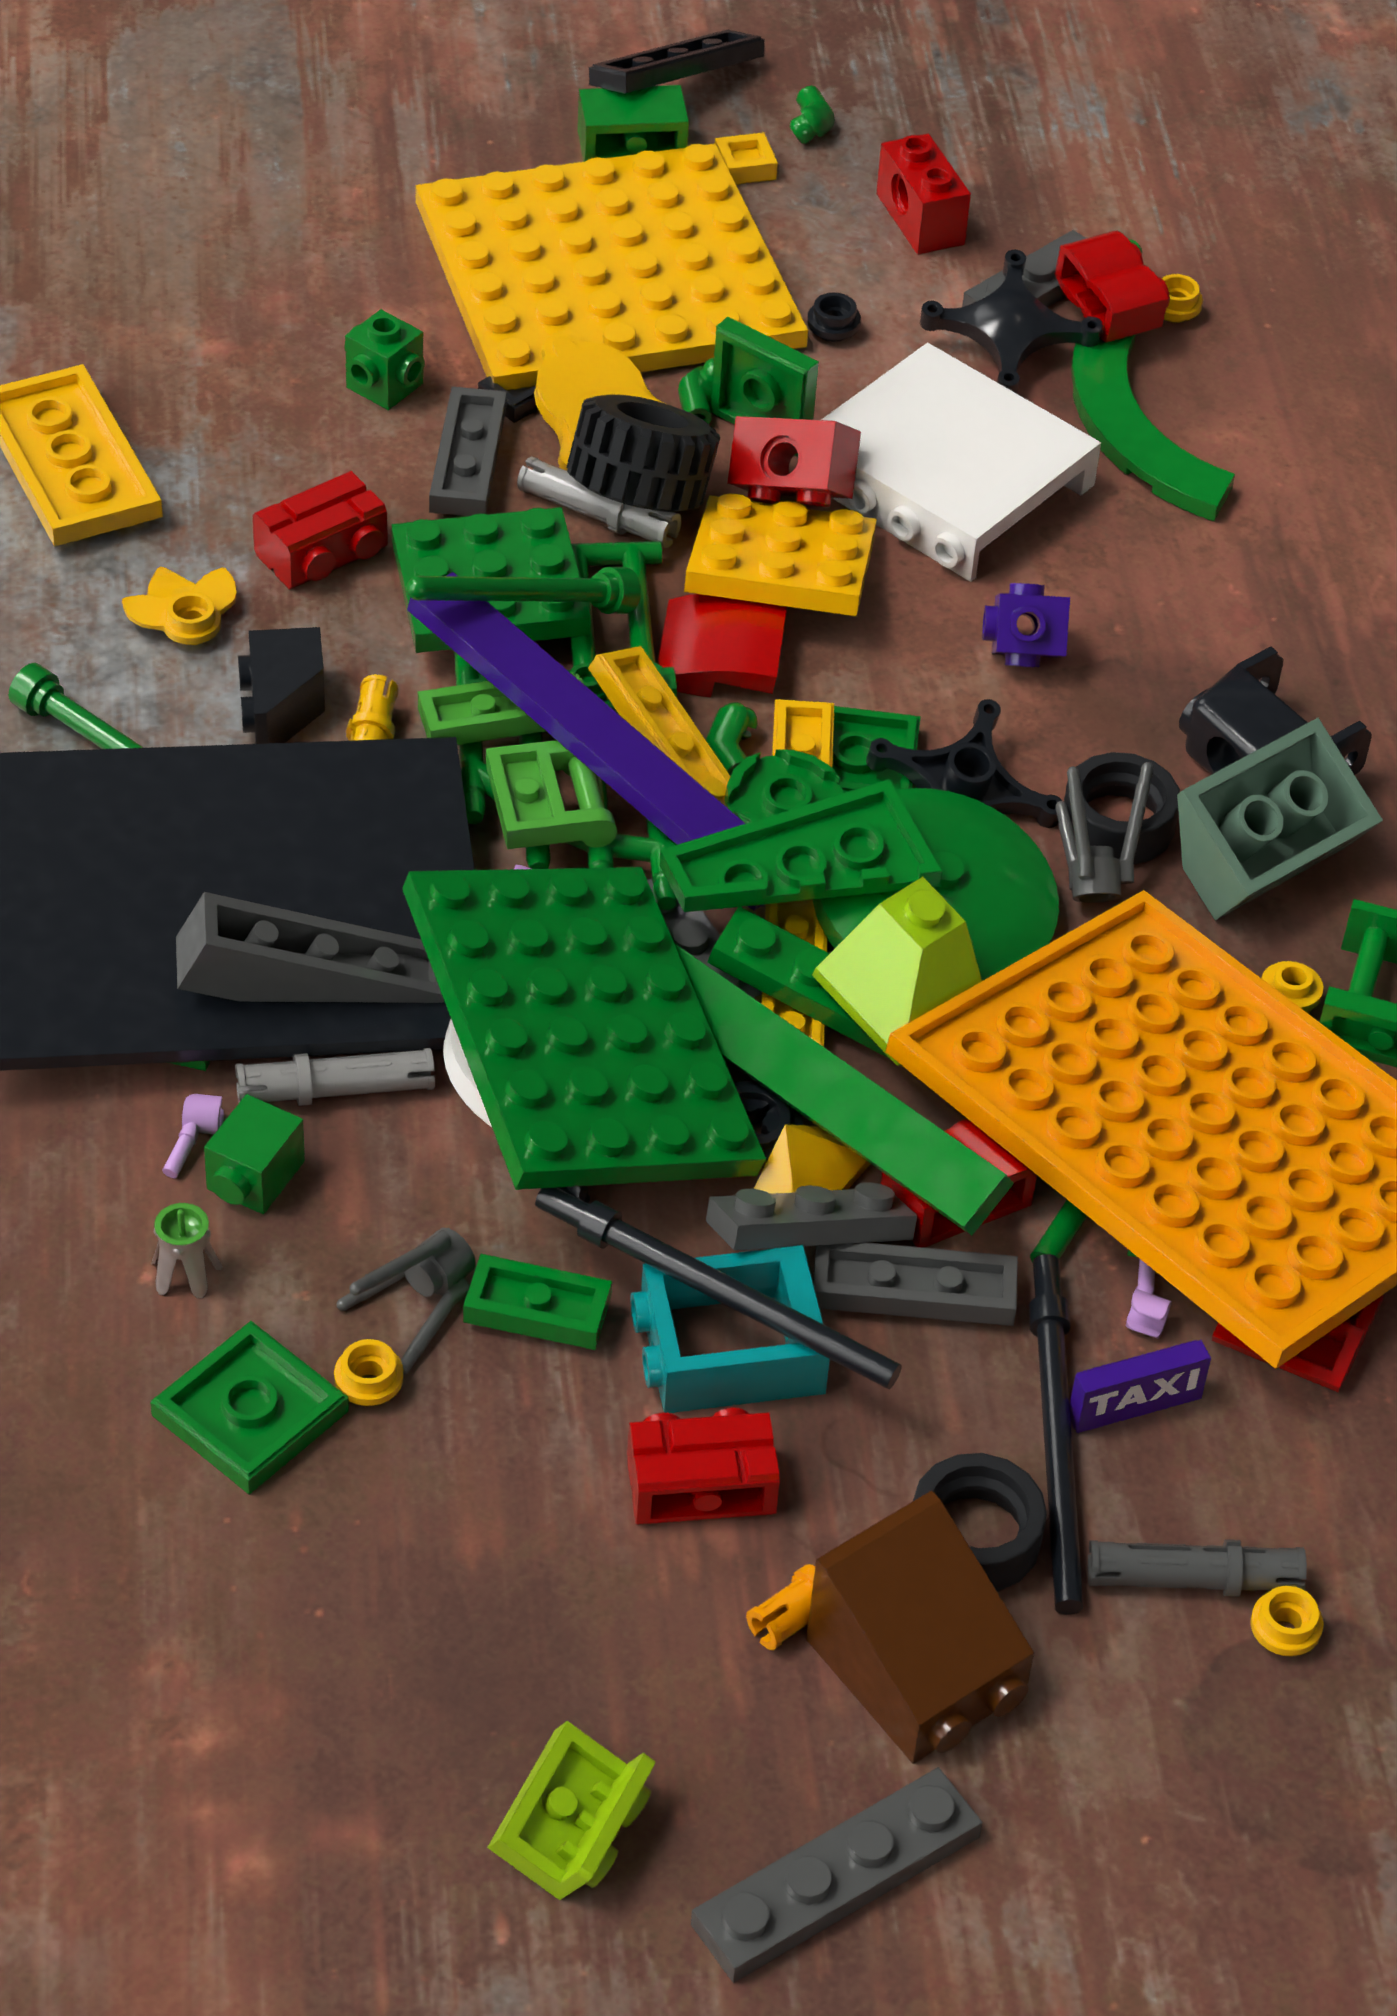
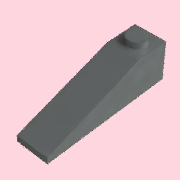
(288, 956)

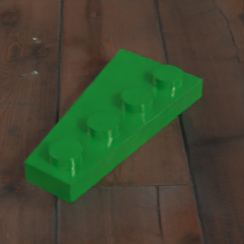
(815, 851)

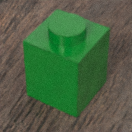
(254, 1154)

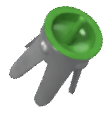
(183, 1236)

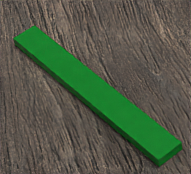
(847, 1103)

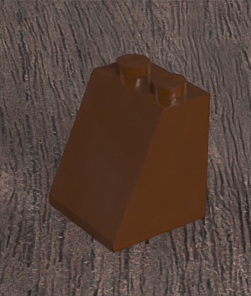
(918, 1629)

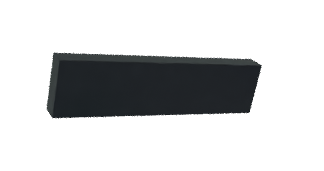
(676, 61)

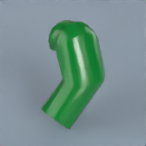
(696, 391)

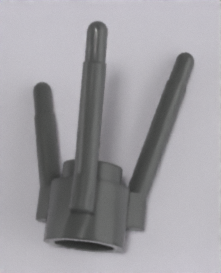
(1093, 869)
(431, 1269)

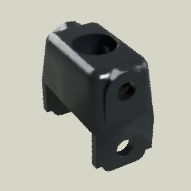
(1245, 715)

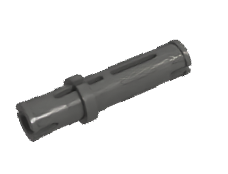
(1193, 1566)

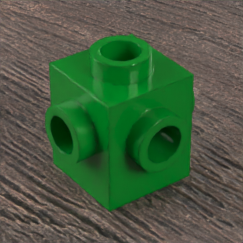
(384, 359)

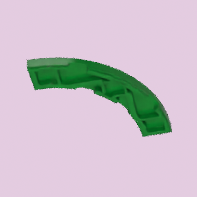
(1130, 438)

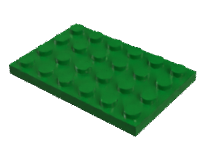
(581, 1027)

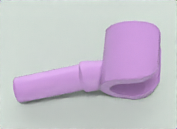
(199, 1115)
(1147, 1311)

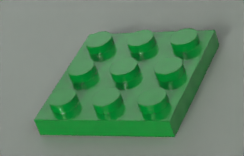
(494, 545)

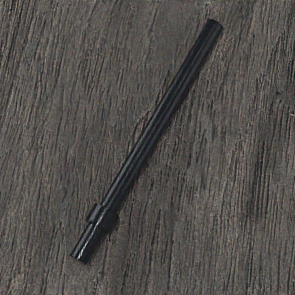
(605, 1227)
(1050, 1323)

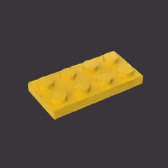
(73, 457)

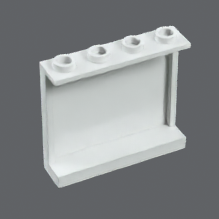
(957, 457)

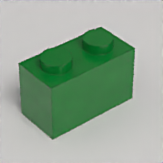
(631, 122)

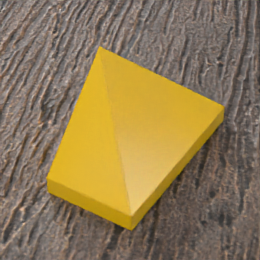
(810, 1158)

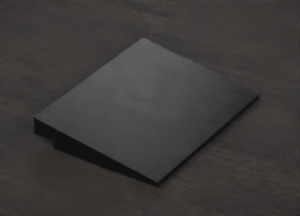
(124, 842)

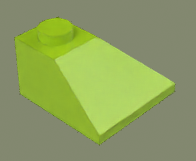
(900, 962)

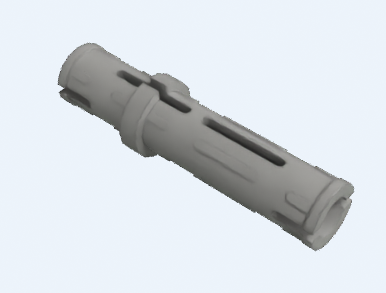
(564, 490)
(335, 1076)

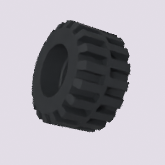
(643, 452)

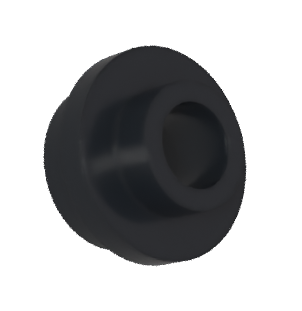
(834, 317)

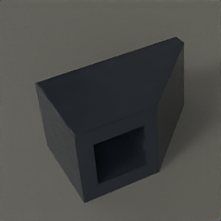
(284, 680)

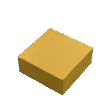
(748, 157)

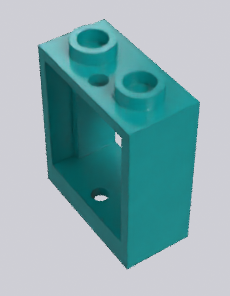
(735, 1375)

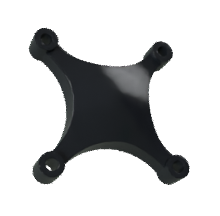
(1011, 323)
(967, 769)

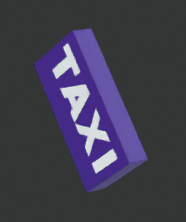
(1139, 1385)

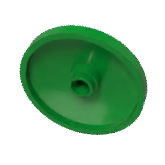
(988, 876)

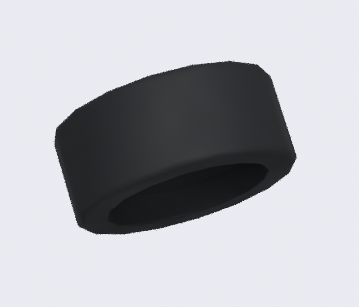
(1118, 776)
(1007, 1486)

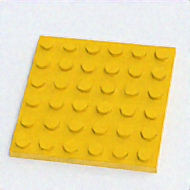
(608, 251)

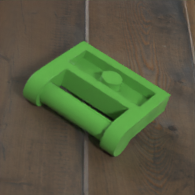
(531, 799)

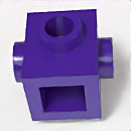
(1048, 619)

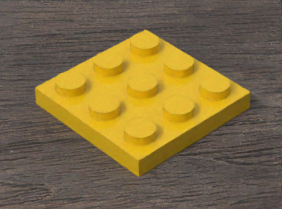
(781, 554)

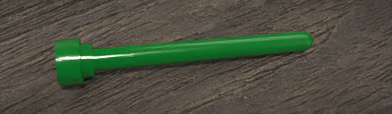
(610, 590)
(39, 693)

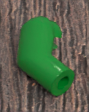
(816, 115)
(727, 731)

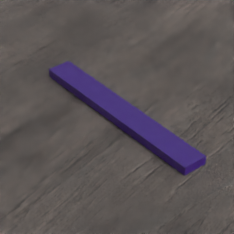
(577, 718)

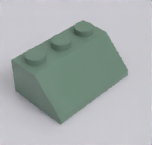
(1270, 818)

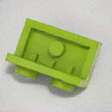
(571, 1812)

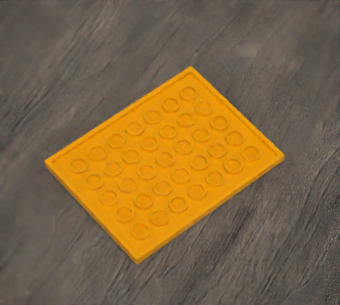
(1183, 1118)

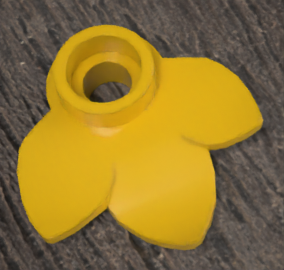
(181, 608)

